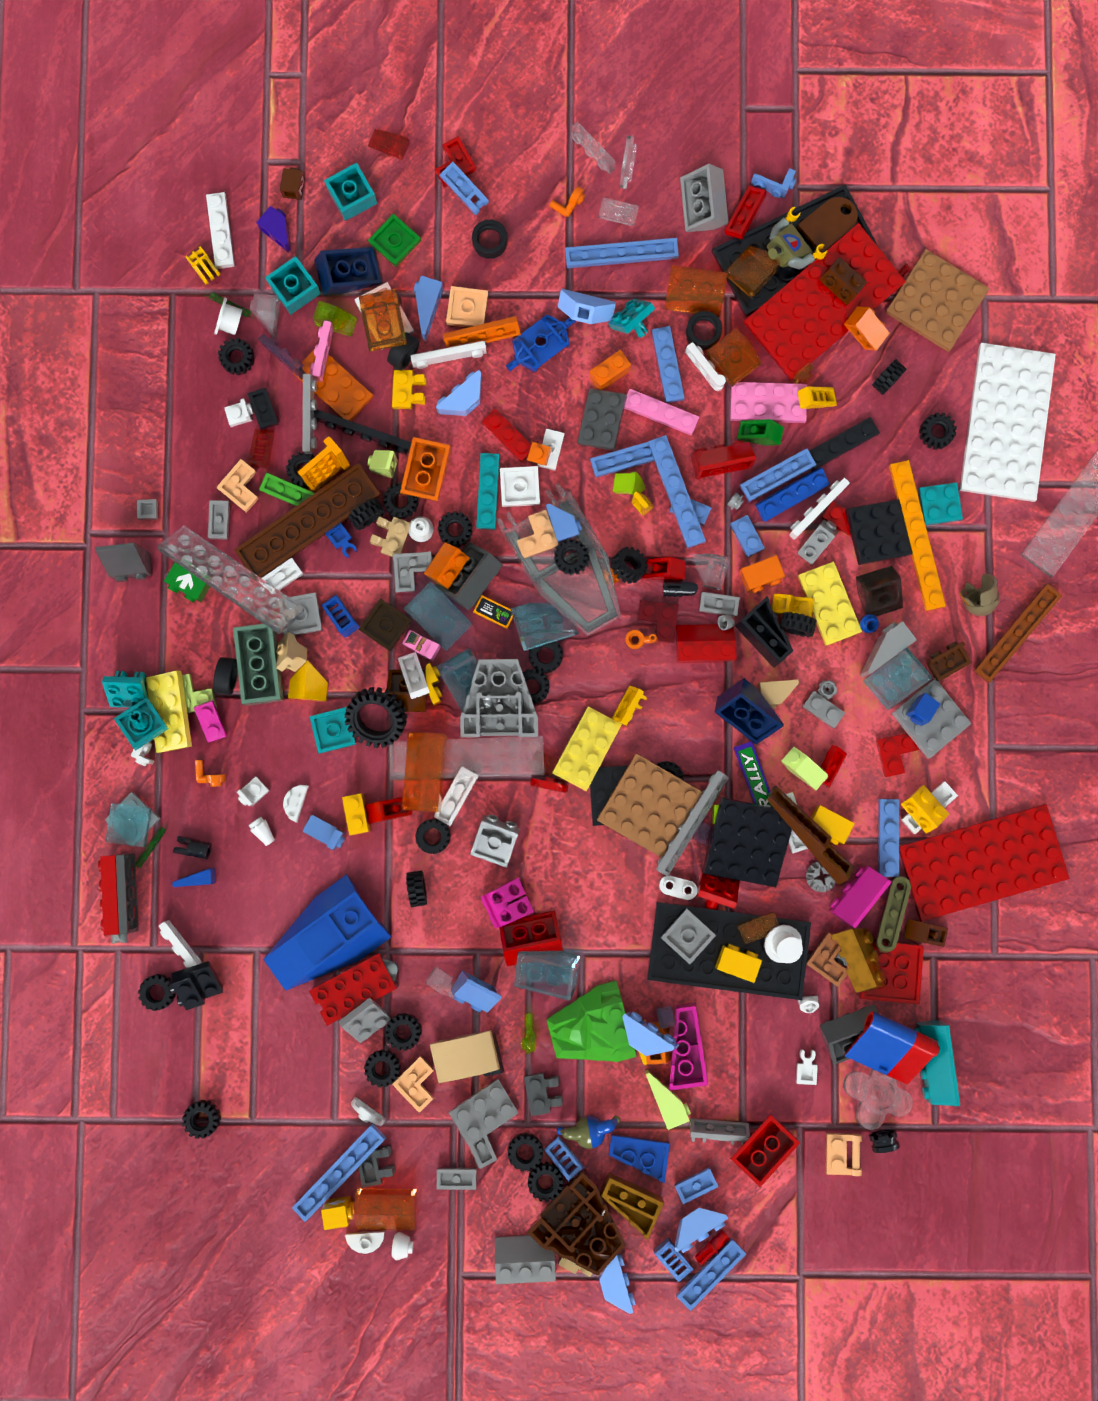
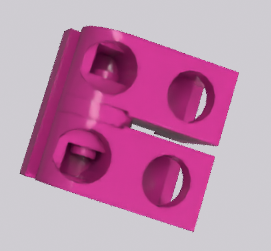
(498, 907)

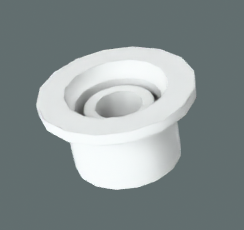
(228, 318)
(783, 944)

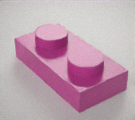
(210, 721)

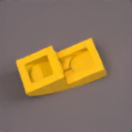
(788, 603)

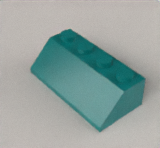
(940, 1072)

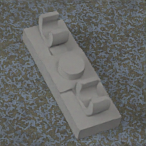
(719, 1130)

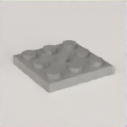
(942, 728)

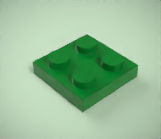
(394, 240)

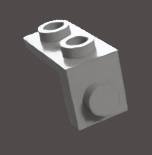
(818, 541)

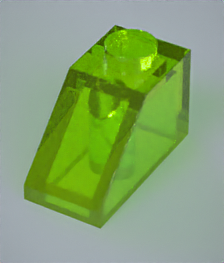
(341, 320)

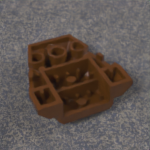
(579, 1227)

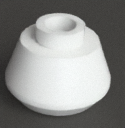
(415, 531)
(401, 1246)

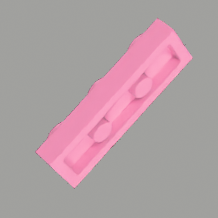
(322, 350)

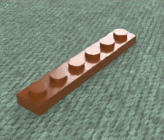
(1017, 633)

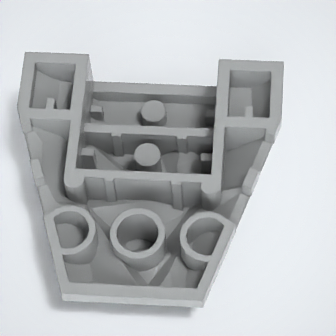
(499, 702)

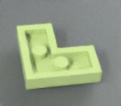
(195, 698)

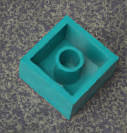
(350, 191)
(293, 285)

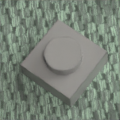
(147, 509)

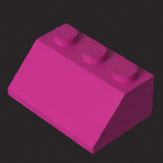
(859, 896)

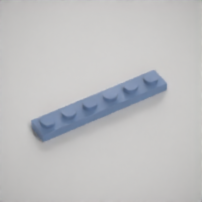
(621, 253)
(676, 491)
(339, 1172)

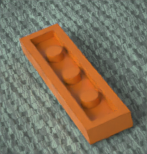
(485, 332)

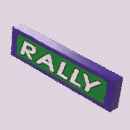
(753, 774)

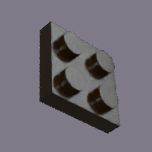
(385, 625)

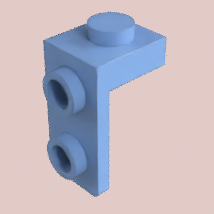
(776, 189)
(324, 832)

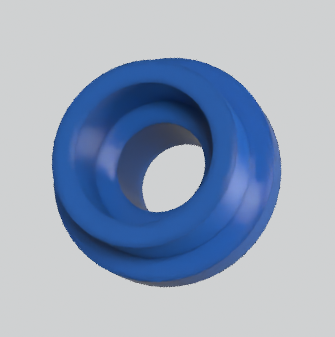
(872, 626)

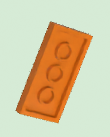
(339, 388)

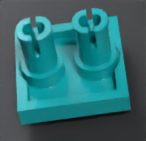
(124, 690)

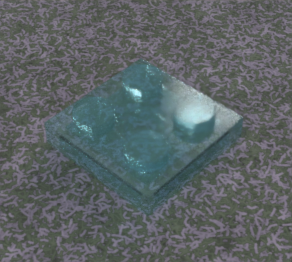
(128, 825)

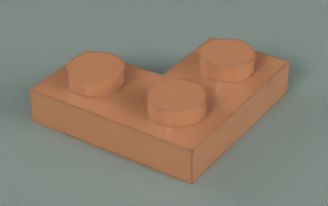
(823, 960)

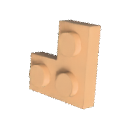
(234, 486)
(542, 539)
(410, 1084)

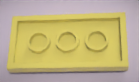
(831, 605)
(168, 699)
(587, 748)

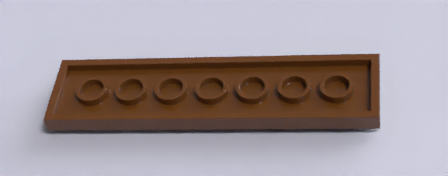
(307, 522)

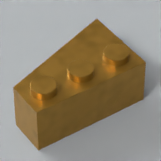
(861, 959)
(633, 1203)

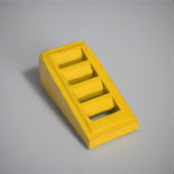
(815, 397)
(641, 503)

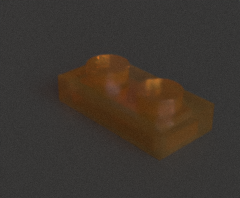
(757, 928)

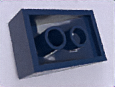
(347, 270)
(748, 711)

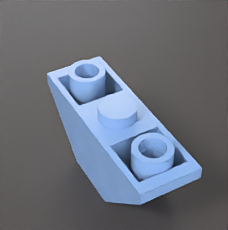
(585, 307)
(463, 397)
(646, 1036)
(696, 1226)
(615, 1285)

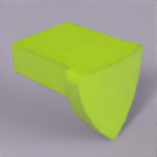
(628, 483)

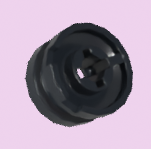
(884, 1141)

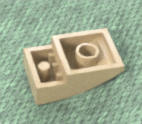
(464, 1056)

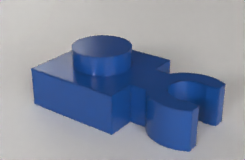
(341, 538)

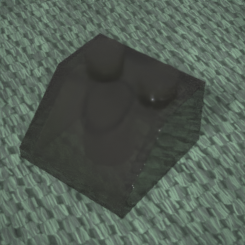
(880, 591)

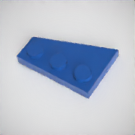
(641, 1153)

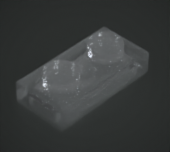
(618, 211)

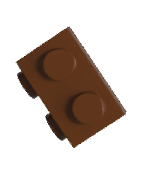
(843, 281)
(949, 661)

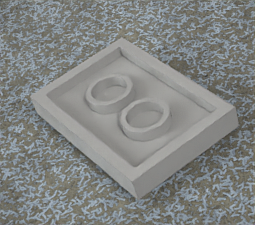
(483, 1112)

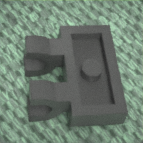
(537, 1093)
(370, 1170)

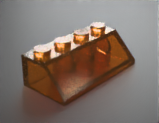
(424, 772)

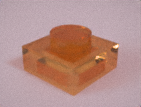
(803, 374)

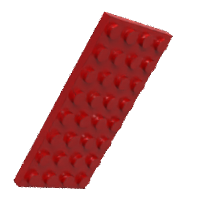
(808, 316)
(983, 862)

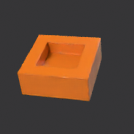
(539, 453)

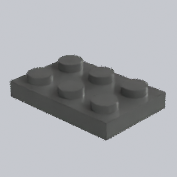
(602, 419)

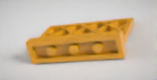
(324, 466)

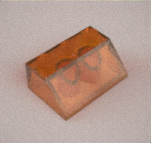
(695, 290)
(385, 1209)

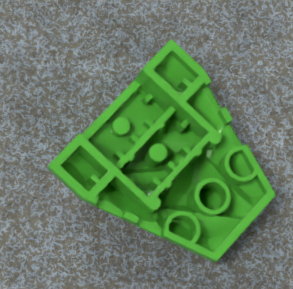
(592, 1027)

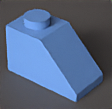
(563, 524)

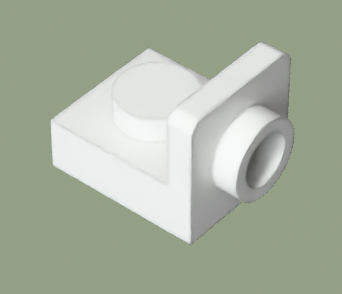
(239, 413)
(140, 753)
(252, 792)

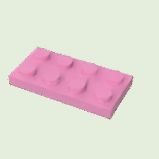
(766, 401)

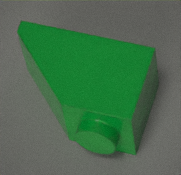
(760, 432)

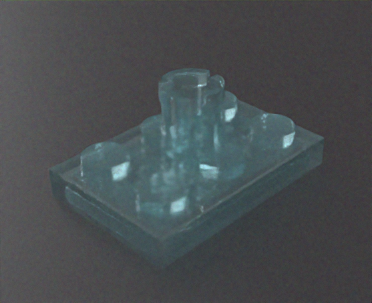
(897, 678)

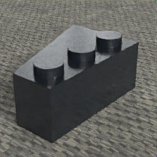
(765, 634)

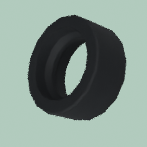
(489, 225)
(707, 316)
(401, 355)
(225, 676)

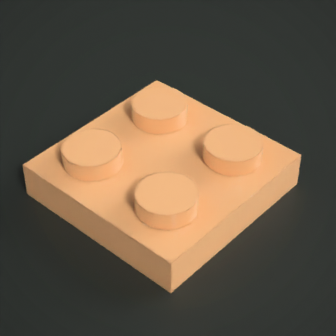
(466, 307)

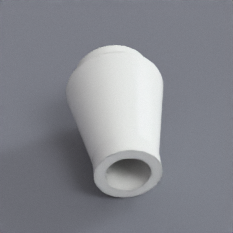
(262, 831)

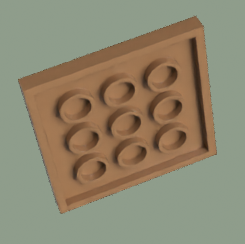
(937, 300)
(649, 805)

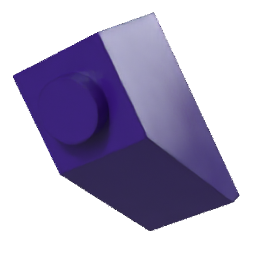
(275, 227)

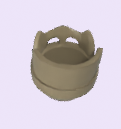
(981, 600)

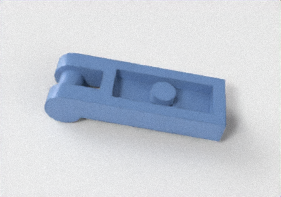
(463, 188)

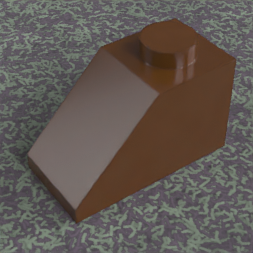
(925, 933)

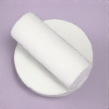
(809, 1004)

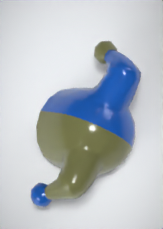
(589, 1130)

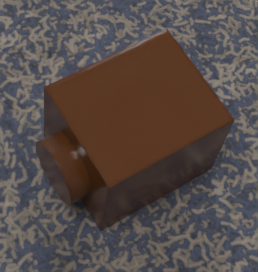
(292, 183)

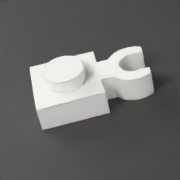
(806, 1071)

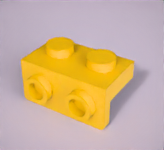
(925, 809)

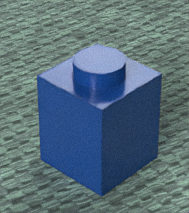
(923, 709)

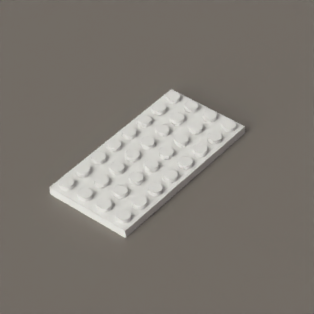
(1007, 422)

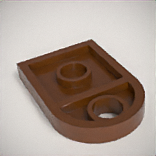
(828, 223)

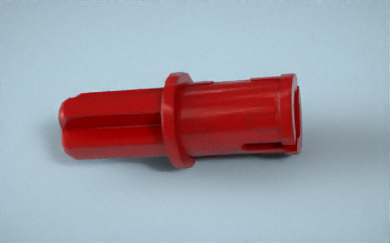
(712, 1247)

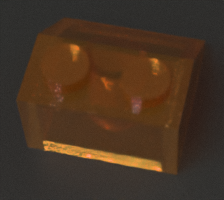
(752, 270)
(733, 357)

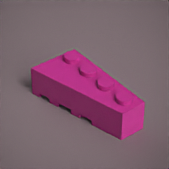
(688, 1059)

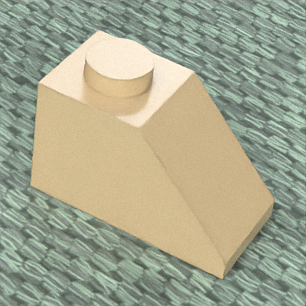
(776, 691)

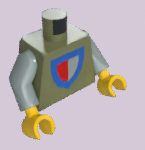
(789, 246)

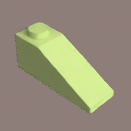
(670, 1105)

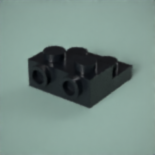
(195, 985)

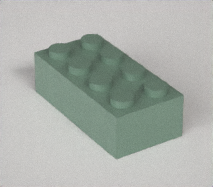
(256, 665)

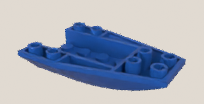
(326, 936)

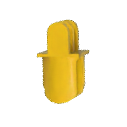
(201, 263)

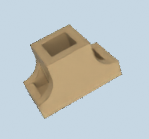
(290, 653)

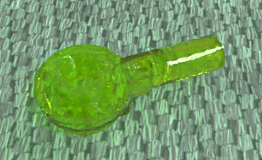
(529, 1042)

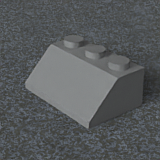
(704, 199)
(522, 1261)

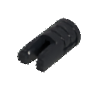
(677, 588)
(195, 848)

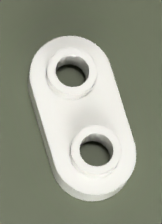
(678, 887)

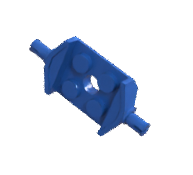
(532, 355)

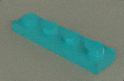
(488, 491)

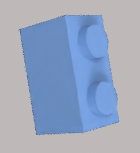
(475, 992)

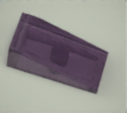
(665, 1016)

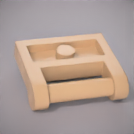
(837, 1154)

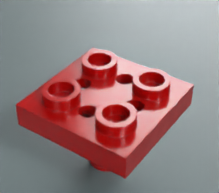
(718, 890)

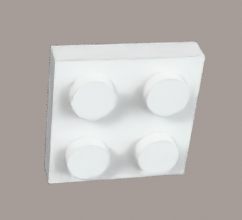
(519, 486)

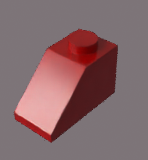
(665, 568)
(386, 810)

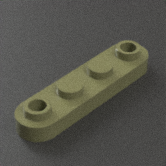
(893, 914)

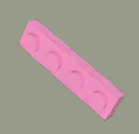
(661, 412)

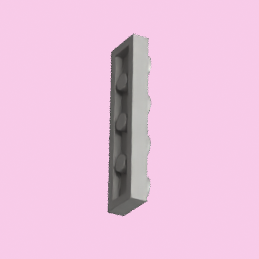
(309, 442)

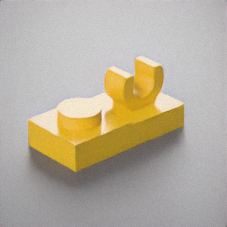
(628, 704)

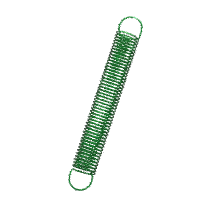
(230, 303)
(160, 833)

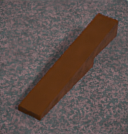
(811, 835)

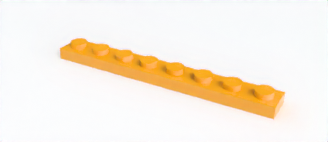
(918, 536)

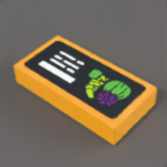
(493, 612)

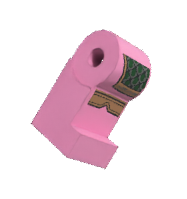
(421, 645)

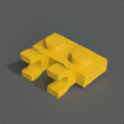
(403, 389)

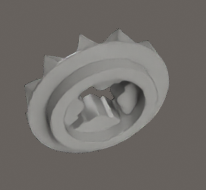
(816, 884)

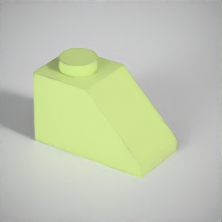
(383, 463)
(804, 768)

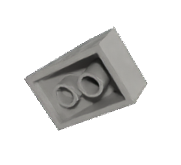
(892, 641)

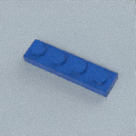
(792, 494)

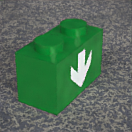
(184, 581)

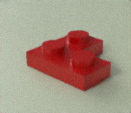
(458, 154)
(891, 750)

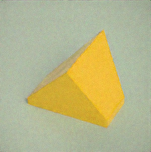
(308, 684)

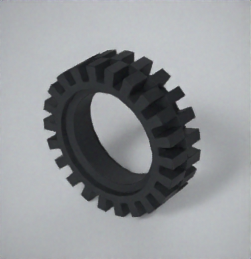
(360, 729)

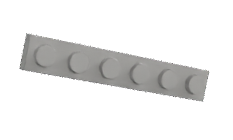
(694, 820)

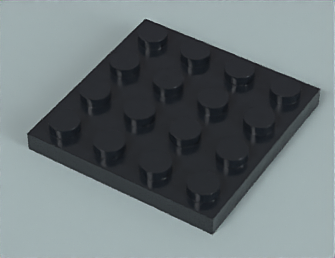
(747, 843)

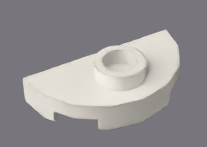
(294, 801)
(366, 1113)
(365, 1241)

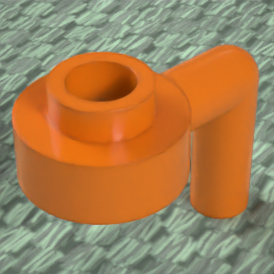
(576, 198)
(642, 639)
(214, 780)

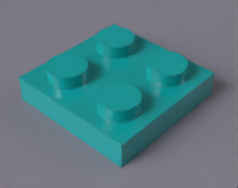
(940, 504)
(331, 731)

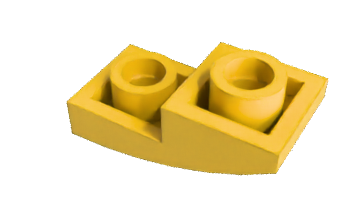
(431, 679)

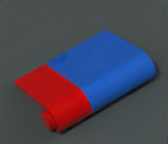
(892, 1048)

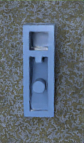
(428, 296)

